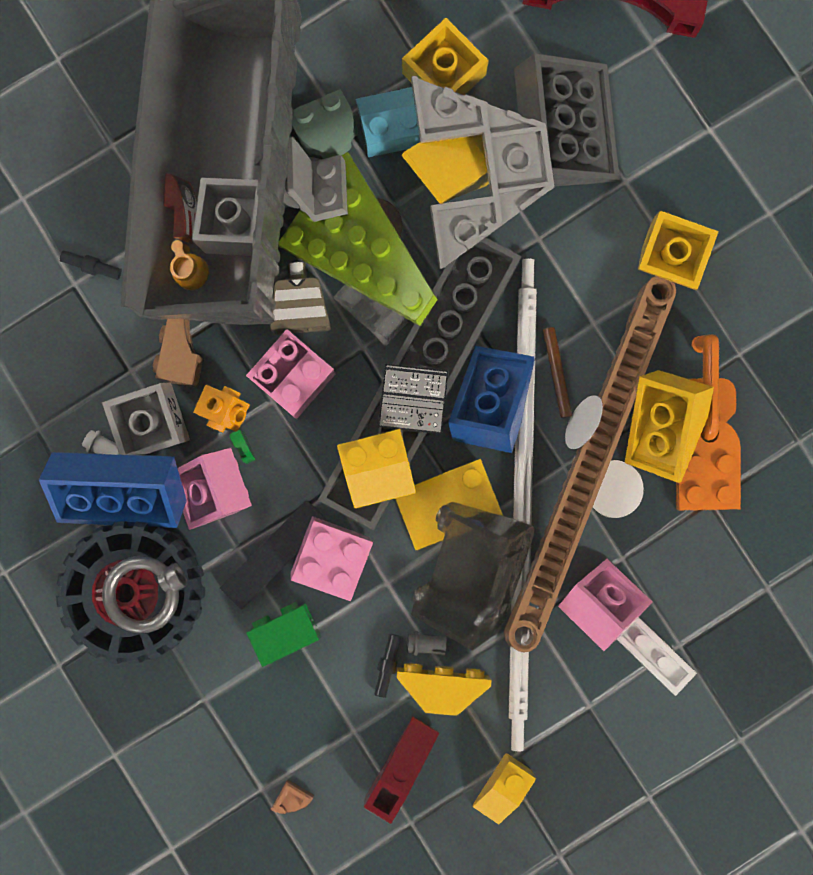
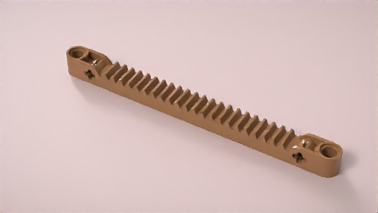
(590, 465)

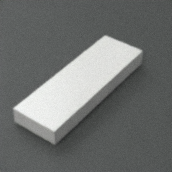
(656, 656)

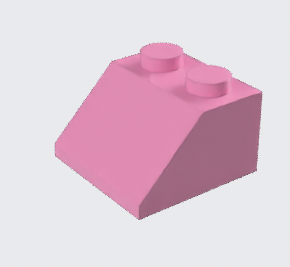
(212, 488)
(605, 604)

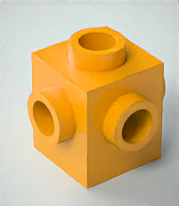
(221, 408)

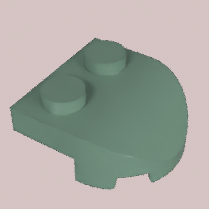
(325, 125)

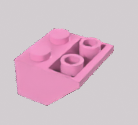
(291, 374)

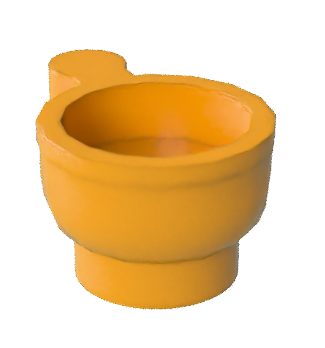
(186, 268)

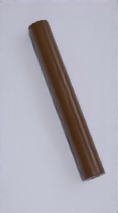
(557, 372)

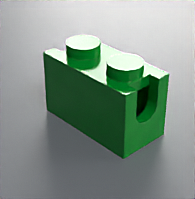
(283, 634)

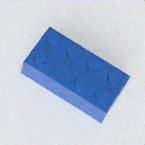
(113, 489)

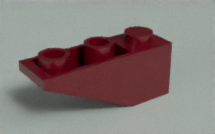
(400, 770)

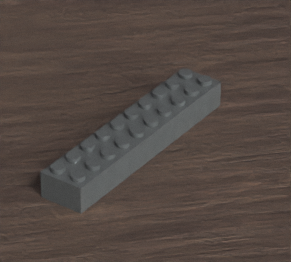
(443, 341)

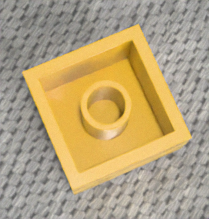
(446, 60)

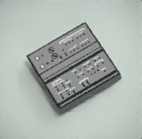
(413, 399)

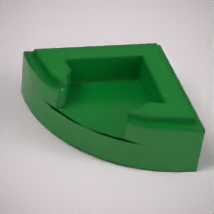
(241, 443)

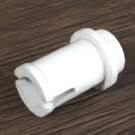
(99, 444)

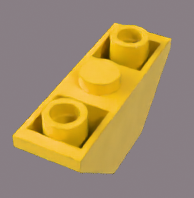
(443, 689)

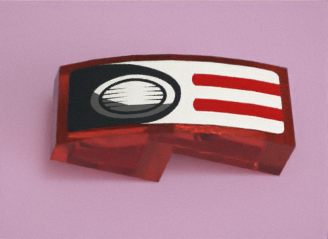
(182, 199)

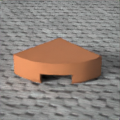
(291, 799)

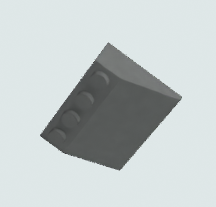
(577, 113)

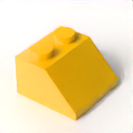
(677, 249)
(376, 468)

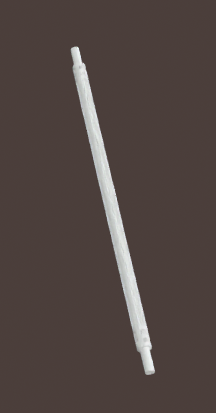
(523, 500)

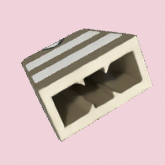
(299, 303)

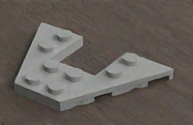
(514, 156)

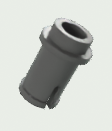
(426, 644)

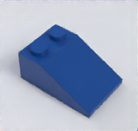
(492, 399)

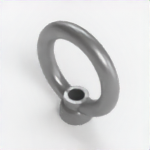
(170, 579)

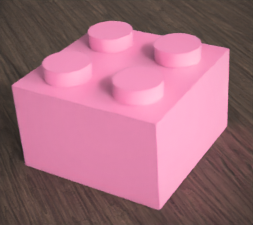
(331, 558)

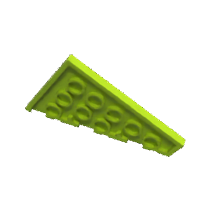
(362, 251)

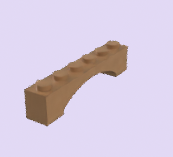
(177, 356)

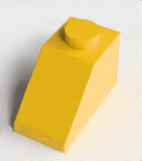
(504, 789)

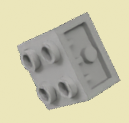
(316, 185)

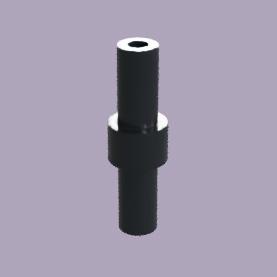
(90, 265)
(387, 665)

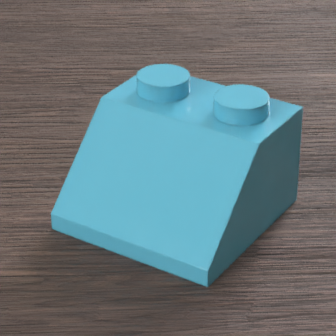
(388, 121)

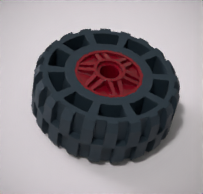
(84, 583)

